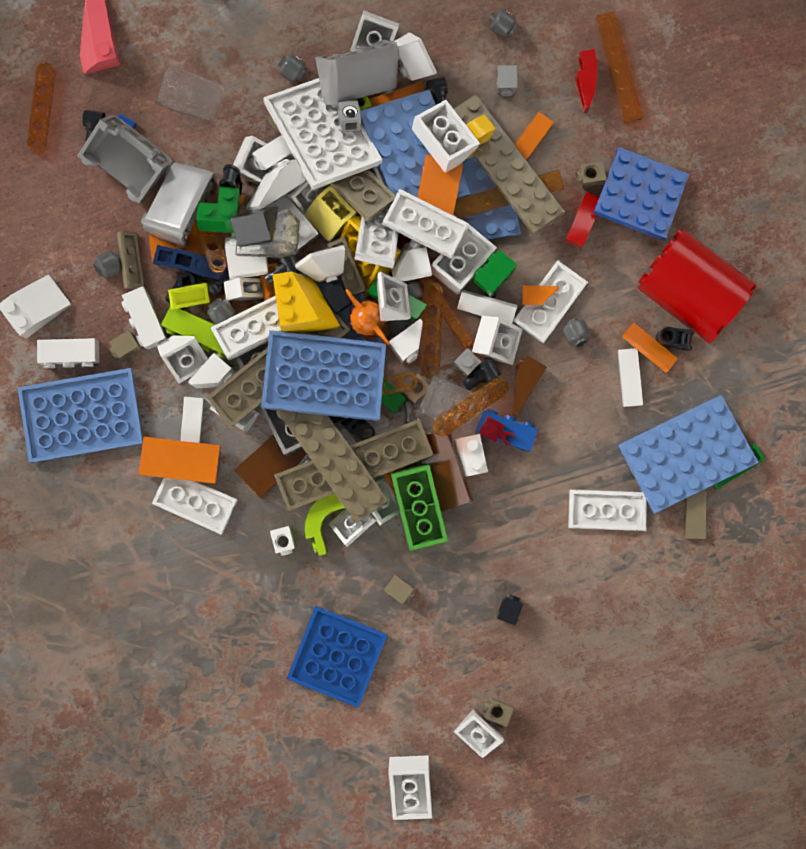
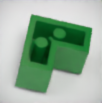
(217, 217)
(495, 273)

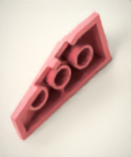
(97, 42)

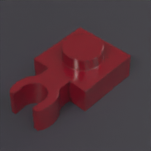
(493, 430)

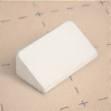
(272, 153)

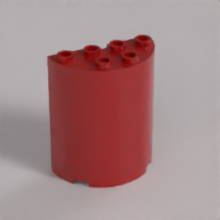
(696, 286)

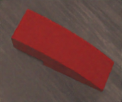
(587, 77)
(583, 221)

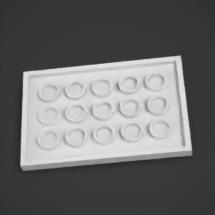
(316, 136)

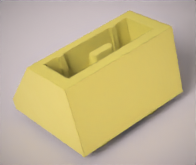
(329, 213)

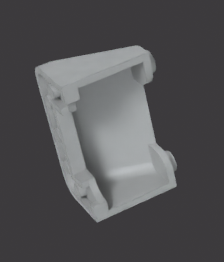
(358, 73)
(125, 156)
(177, 203)

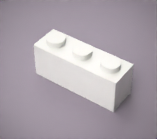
(143, 318)
(68, 352)

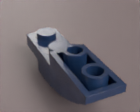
(188, 262)

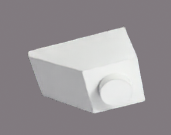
(243, 289)

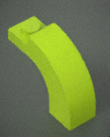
(316, 517)

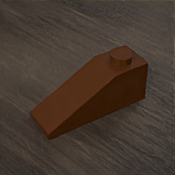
(525, 381)

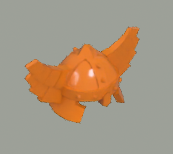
(366, 319)

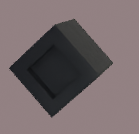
(336, 297)
(510, 609)

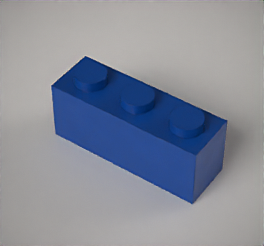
(524, 433)

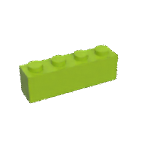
(186, 324)

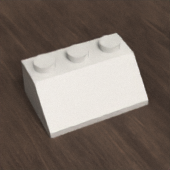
(444, 135)

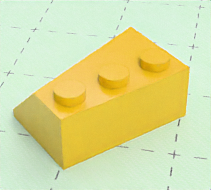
(367, 271)
(301, 304)

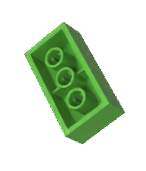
(411, 517)

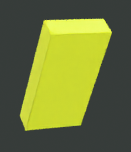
(189, 296)

